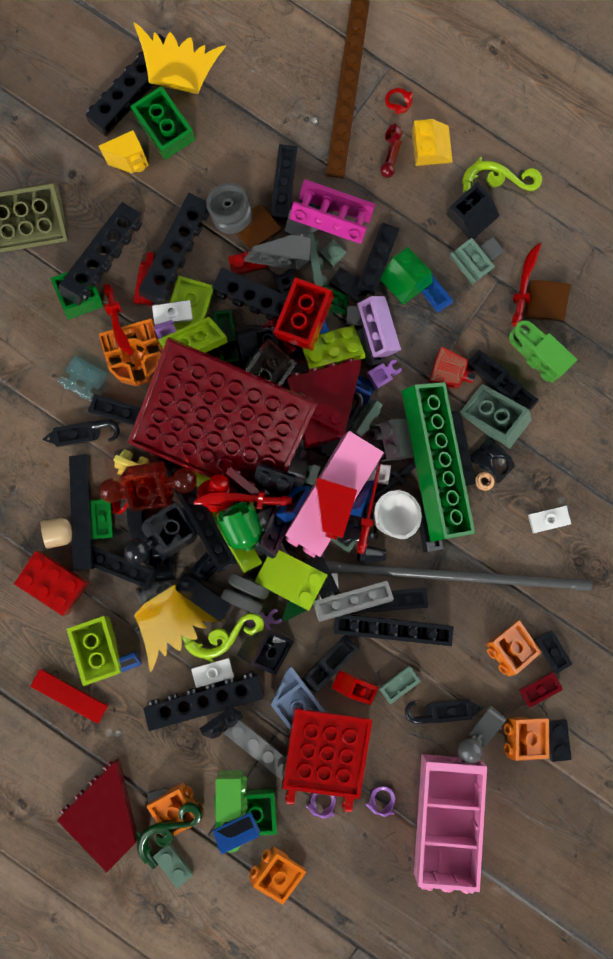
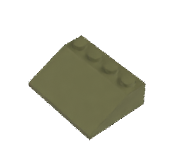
(31, 217)

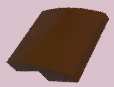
(260, 229)
(547, 300)

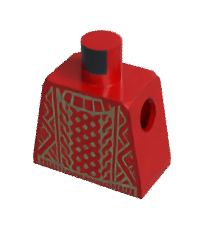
(450, 369)

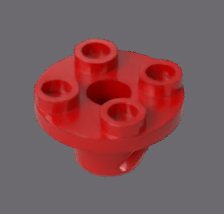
(217, 483)

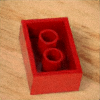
(303, 314)
(51, 583)

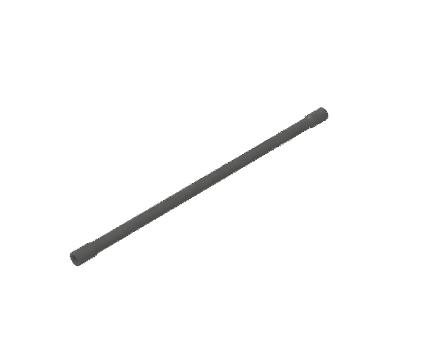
(574, 584)

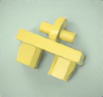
(124, 460)

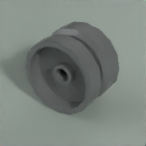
(229, 208)
(245, 593)

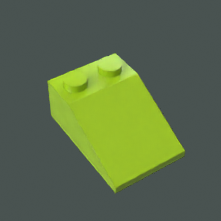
(291, 579)
(95, 650)

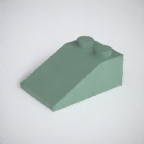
(497, 415)

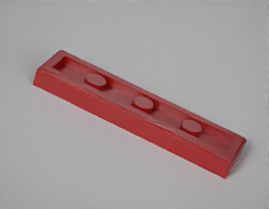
(69, 696)

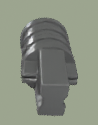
(145, 595)

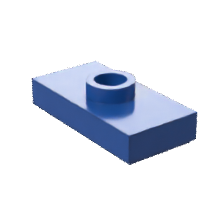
(437, 296)

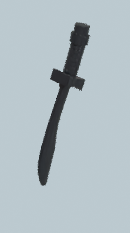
(397, 477)

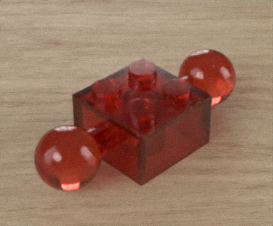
(147, 486)

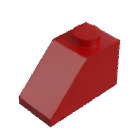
(355, 687)

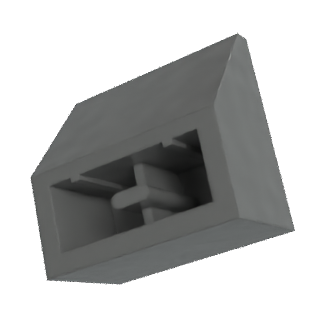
(392, 439)

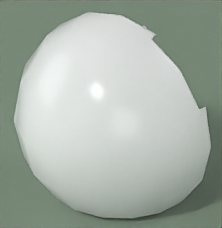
(397, 514)

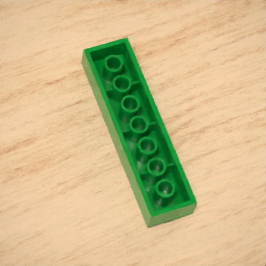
(437, 461)

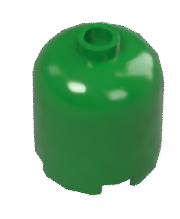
(240, 526)

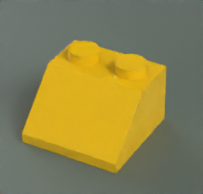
(431, 142)
(125, 153)

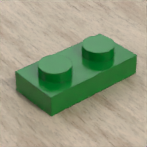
(102, 519)

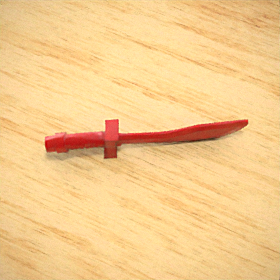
(522, 297)
(113, 309)
(222, 497)
(367, 523)

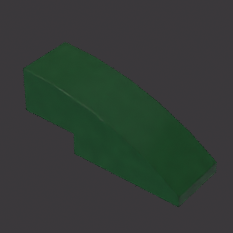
(229, 351)

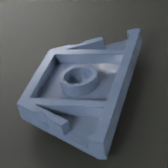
(293, 694)

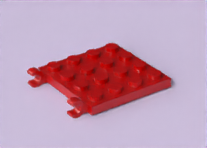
(326, 755)

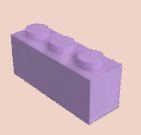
(379, 326)

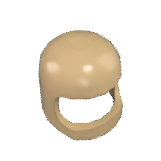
(56, 532)

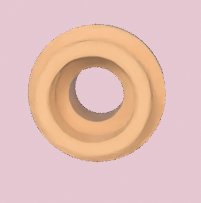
(490, 479)

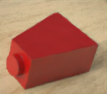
(334, 507)

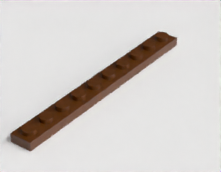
(347, 88)

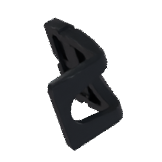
(487, 453)
(353, 529)

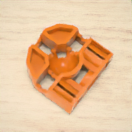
(144, 360)

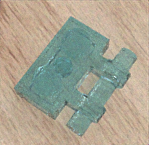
(86, 373)

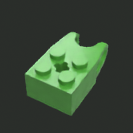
(542, 351)
(230, 798)

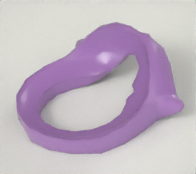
(388, 810)
(328, 812)

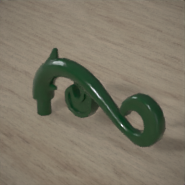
(165, 828)

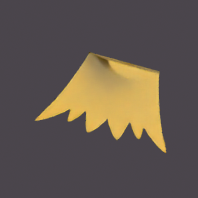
(174, 65)
(166, 619)

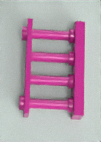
(336, 201)

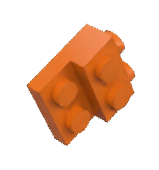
(513, 649)
(527, 738)
(167, 806)
(276, 875)

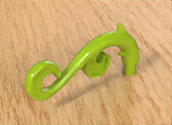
(502, 171)
(227, 640)

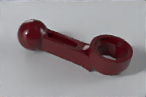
(392, 136)

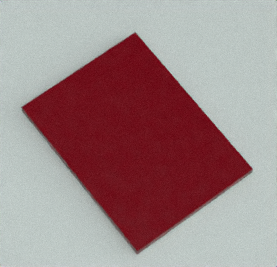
(218, 415)

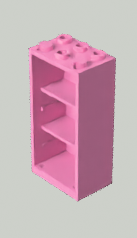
(348, 466)
(450, 824)

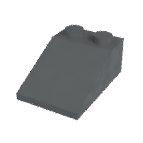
(286, 253)

